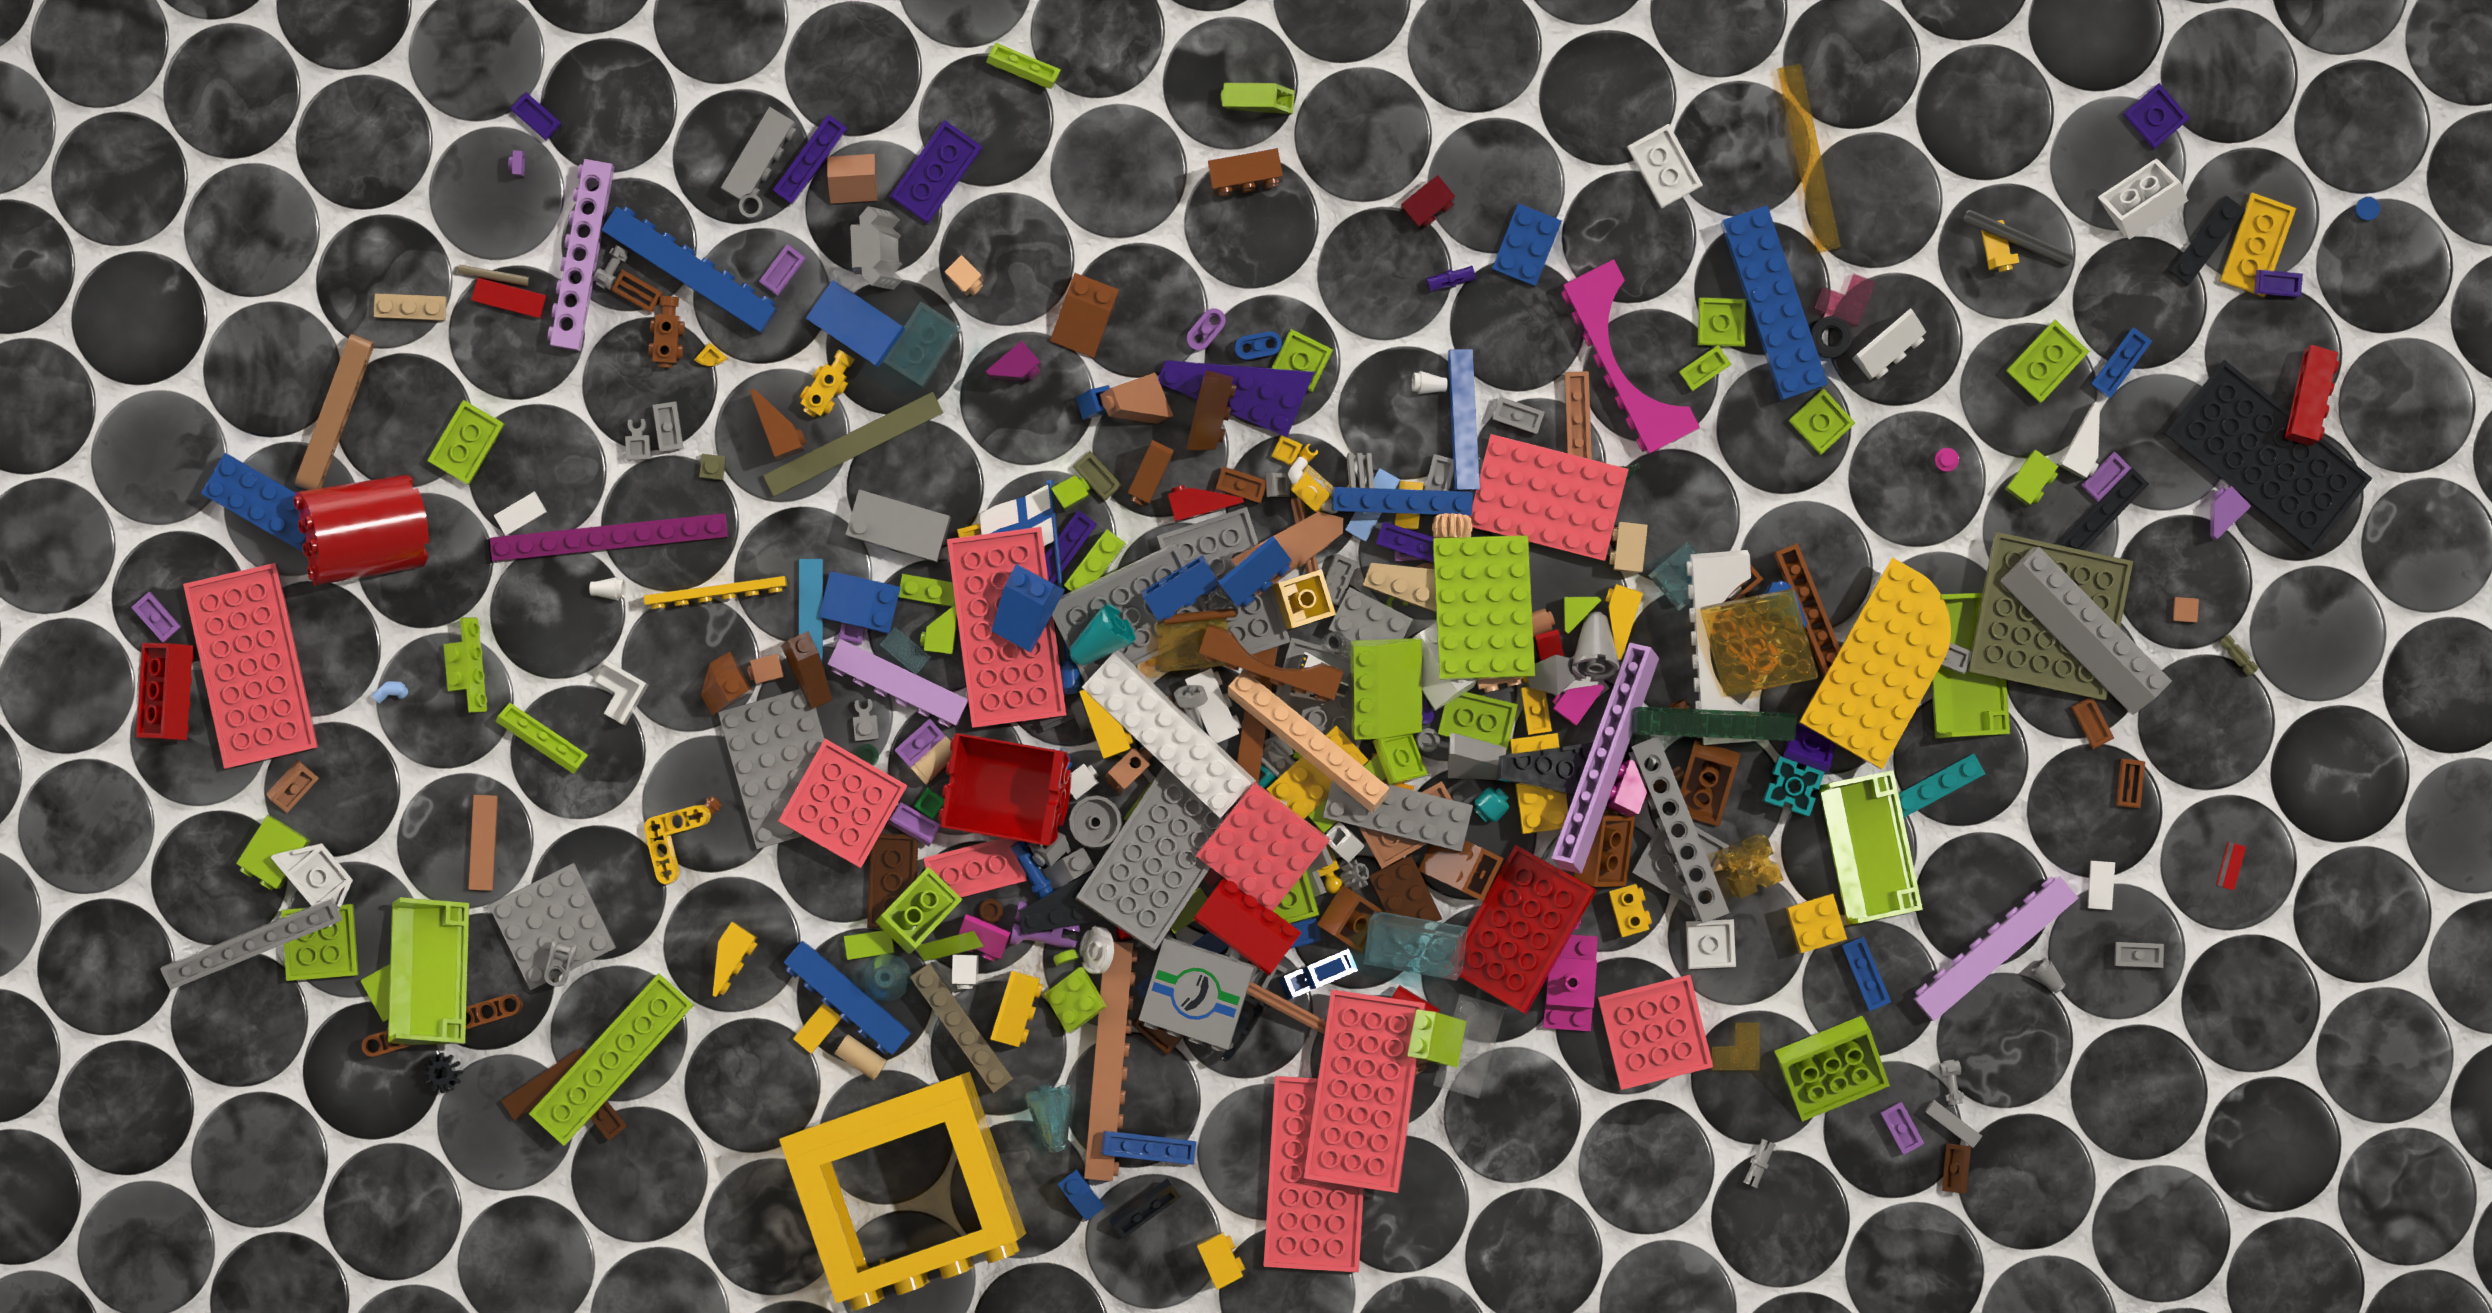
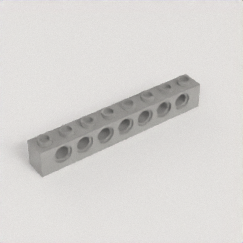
(1716, 906)

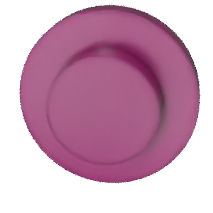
(1947, 459)

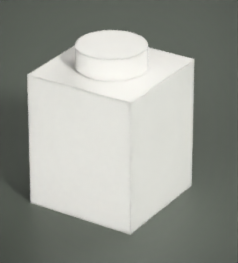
(1083, 780)
(1344, 842)

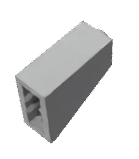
(1473, 758)

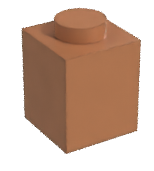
(766, 669)

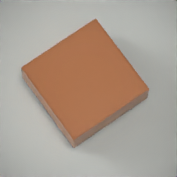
(2185, 609)

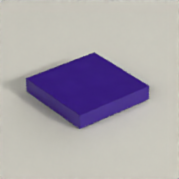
(2156, 116)
(1810, 749)

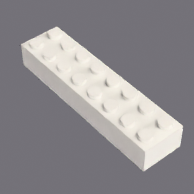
(1168, 734)

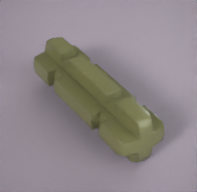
(2238, 655)

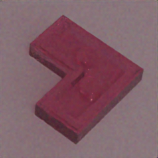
(1848, 306)

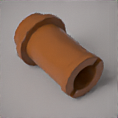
(712, 804)

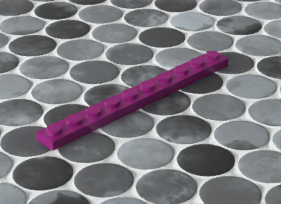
(609, 537)

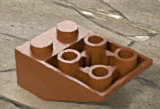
(1466, 871)

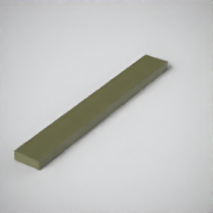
(853, 444)

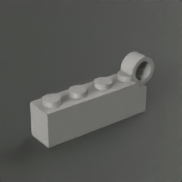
(757, 158)

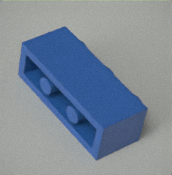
(1180, 588)

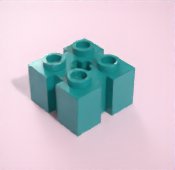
(1779, 793)

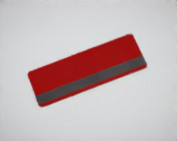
(2231, 865)

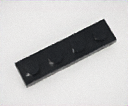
(2207, 240)

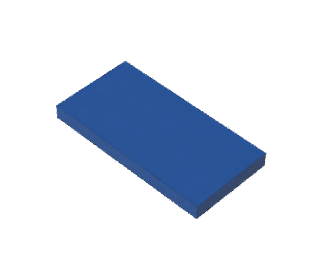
(855, 323)

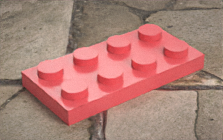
(978, 867)

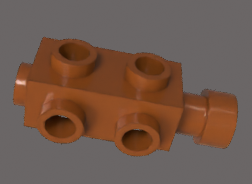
(667, 338)

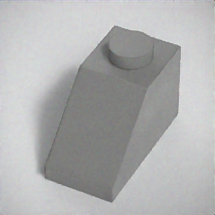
(1069, 868)

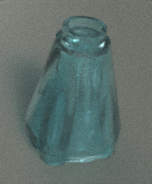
(896, 969)
(1051, 1114)

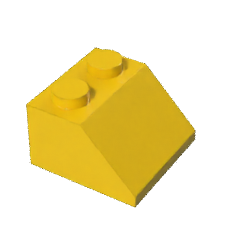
(1304, 599)
(1220, 1260)

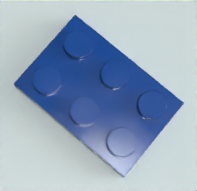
(1526, 245)

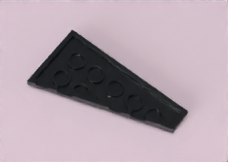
(1549, 769)

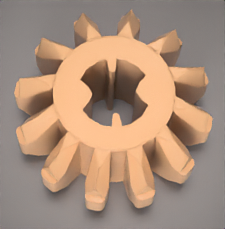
(1451, 526)

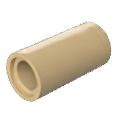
(933, 761)
(860, 1057)

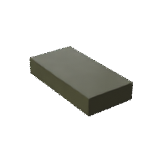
(1097, 476)

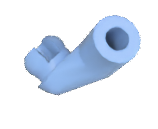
(390, 688)

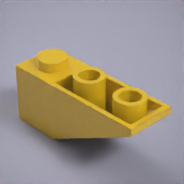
(731, 950)

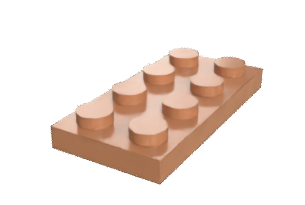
(1389, 847)

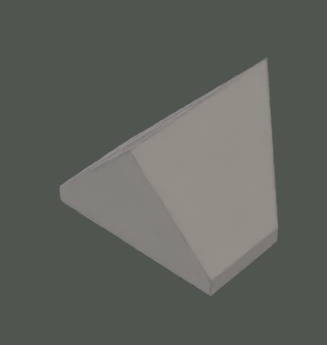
(1553, 674)

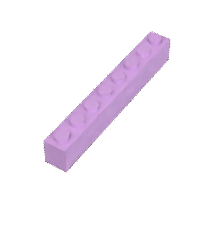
(1995, 948)

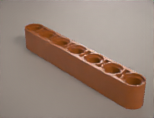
(477, 1019)

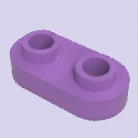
(1205, 329)

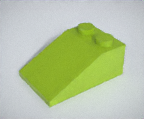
(918, 910)

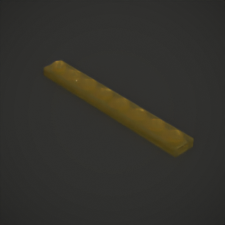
(1808, 158)

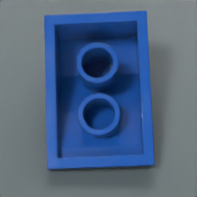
(859, 602)
(1025, 607)

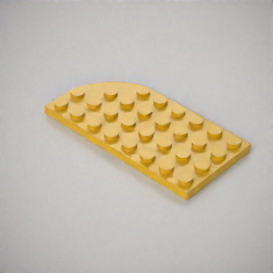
(1883, 666)

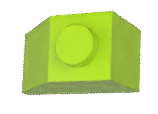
(1071, 492)
(941, 633)

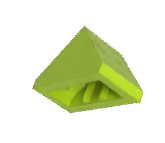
(1576, 609)

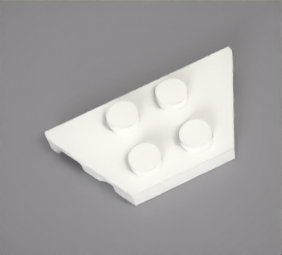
(315, 873)

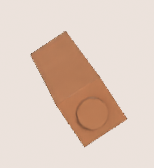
(1138, 401)

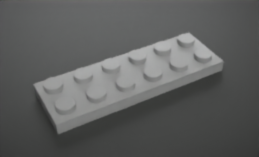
(1405, 815)

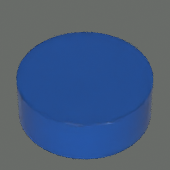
(2367, 208)

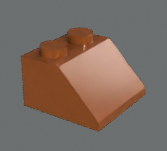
(1349, 918)

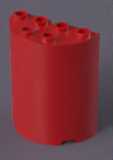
(362, 529)
(1006, 789)

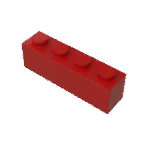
(2311, 395)

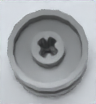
(1082, 826)

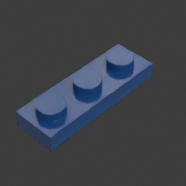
(2121, 362)
(1866, 973)

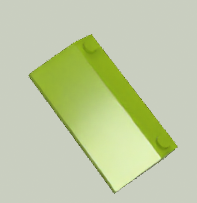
(1971, 701)
(1870, 847)
(428, 972)

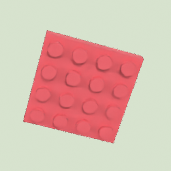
(842, 803)
(1262, 847)
(1655, 1032)

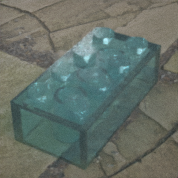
(1415, 945)

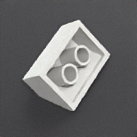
(2143, 198)
(1890, 345)
(1438, 691)

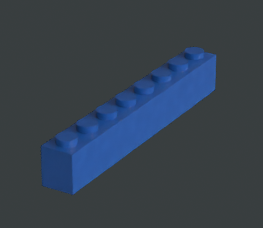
(690, 270)

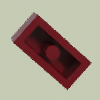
(1428, 202)

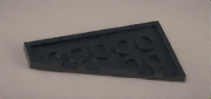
(1058, 909)

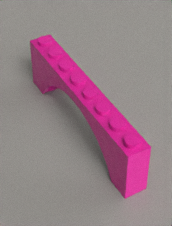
(1653, 421)

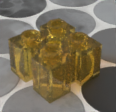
(1738, 859)

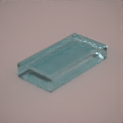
(905, 651)

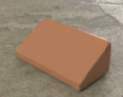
(292, 786)

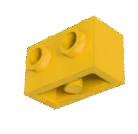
(1629, 910)

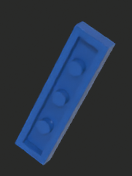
(1148, 1147)

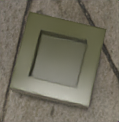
(712, 466)

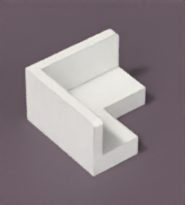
(627, 691)

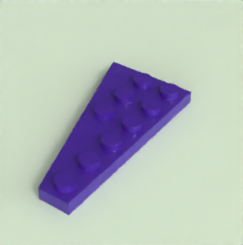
(1261, 395)

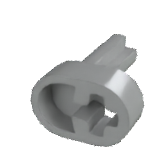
(1190, 698)

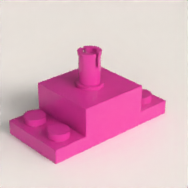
(1572, 986)

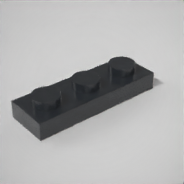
(1145, 1208)

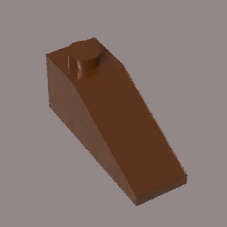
(807, 669)

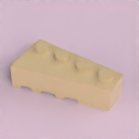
(1403, 583)

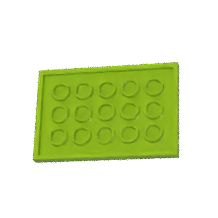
(1483, 607)

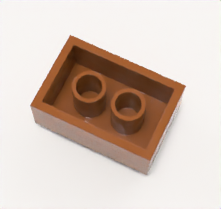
(1245, 172)

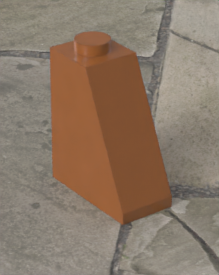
(1150, 473)

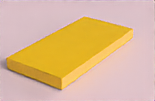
(2257, 242)

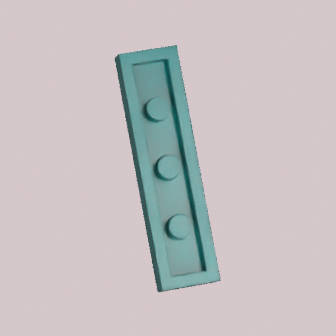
(1940, 784)

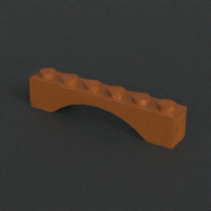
(1223, 646)

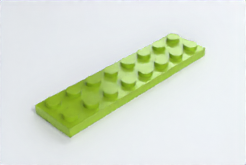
(611, 1059)

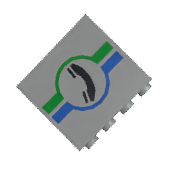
(1196, 994)

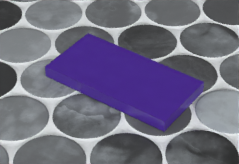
(936, 172)

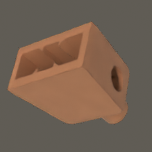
(1123, 775)

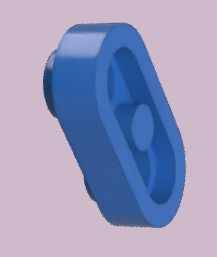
(1258, 346)

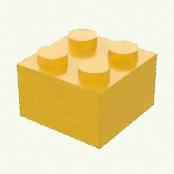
(1816, 923)

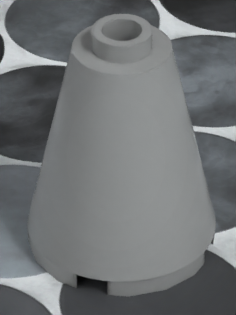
(1595, 649)

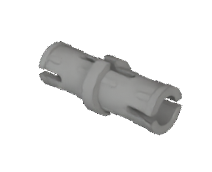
(1759, 1163)

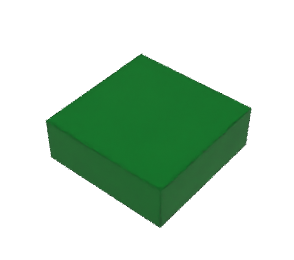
(930, 803)

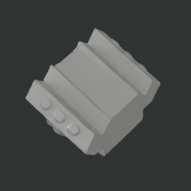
(876, 248)

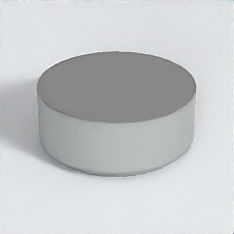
(1428, 740)

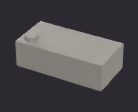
(898, 526)

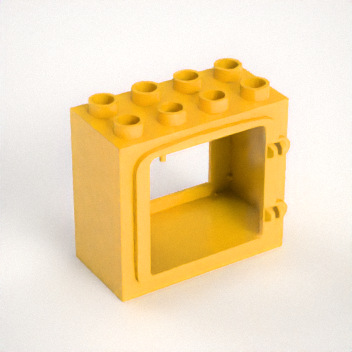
(810, 1163)

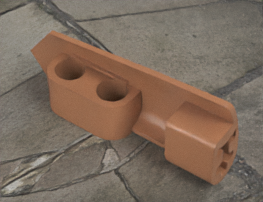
(1303, 540)

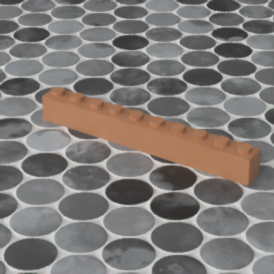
(1109, 1060)

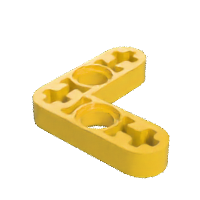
(666, 830)

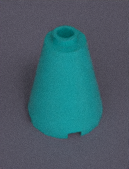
(1102, 636)

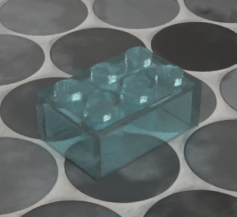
(922, 345)

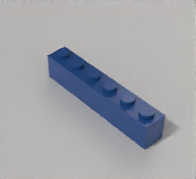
(847, 997)

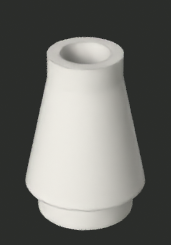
(1428, 383)
(609, 588)

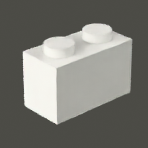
(965, 971)

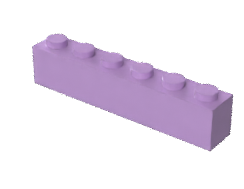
(897, 682)

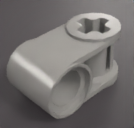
(560, 961)

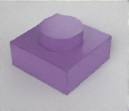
(517, 163)

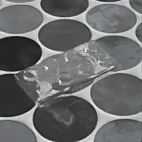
(1477, 1046)

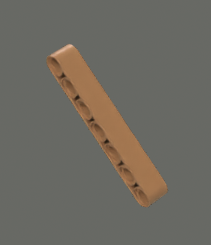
(334, 413)

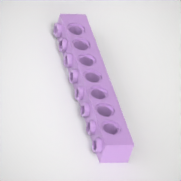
(573, 338)

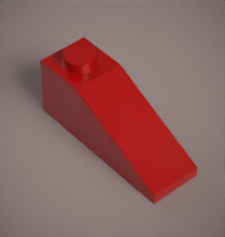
(1196, 502)

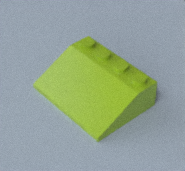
(1386, 687)
(1832, 1068)

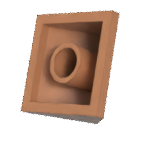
(852, 179)

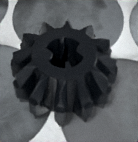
(440, 1064)

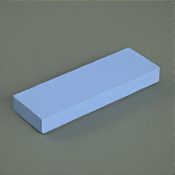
(1364, 522)

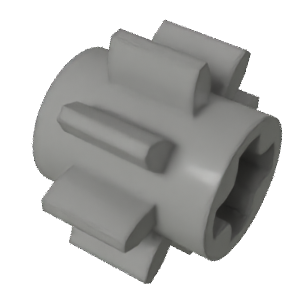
(1354, 875)

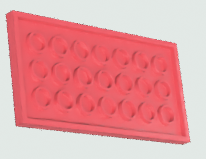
(250, 665)
(1001, 677)
(1363, 1092)
(1307, 1219)

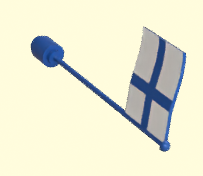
(1032, 512)

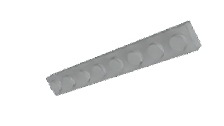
(251, 943)

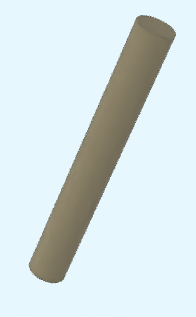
(493, 275)

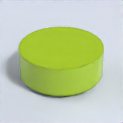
(1065, 957)

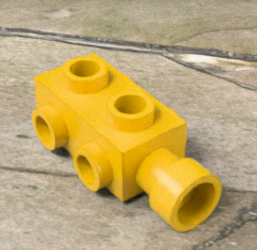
(824, 390)

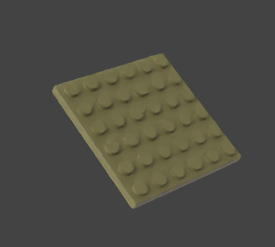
(2015, 644)

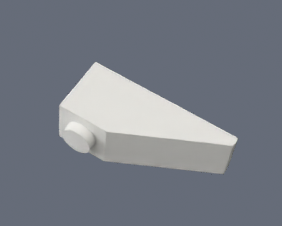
(2083, 450)

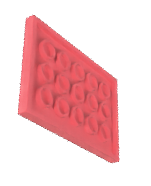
(1548, 496)

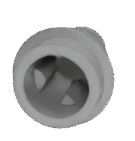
(2048, 975)

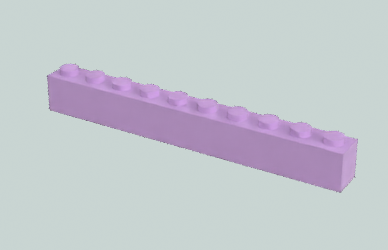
(1605, 759)

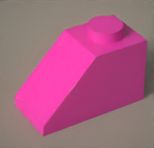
(1576, 702)

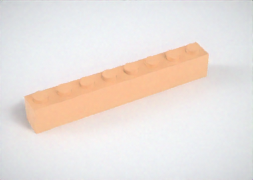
(1308, 741)

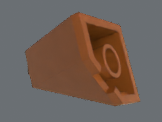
(724, 684)

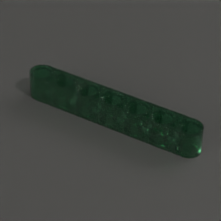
(1714, 723)

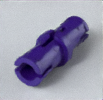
(1451, 278)

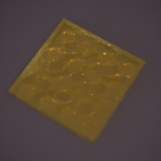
(1759, 642)

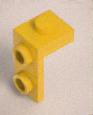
(1998, 252)

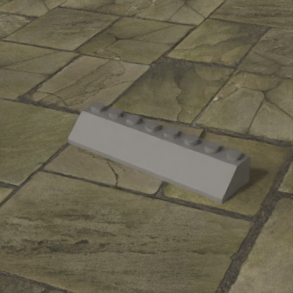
(2085, 630)

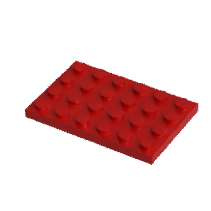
(1523, 928)

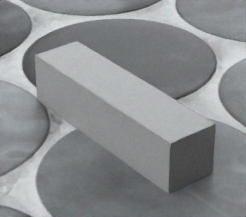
(1953, 1123)

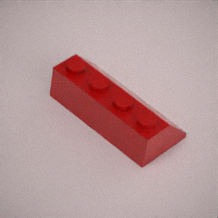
(164, 691)
(1247, 926)

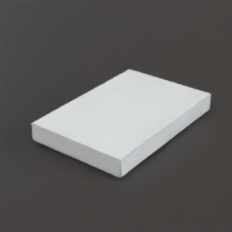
(1664, 166)

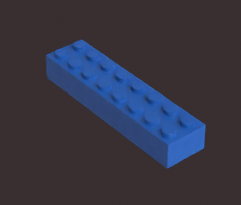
(1774, 303)

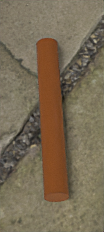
(1201, 616)

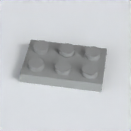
(1368, 619)

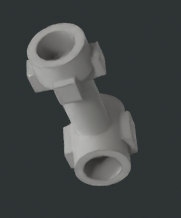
(605, 277)
(1949, 1070)

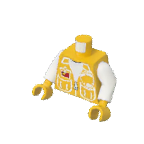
(1309, 484)

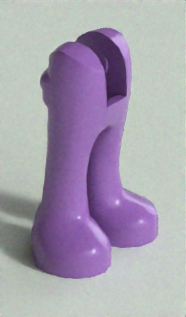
(1051, 938)

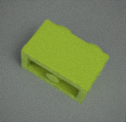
(2032, 478)

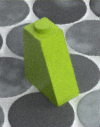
(1258, 97)

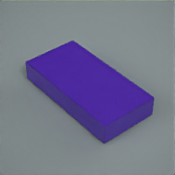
(536, 116)
(2278, 283)

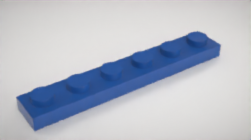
(1401, 500)

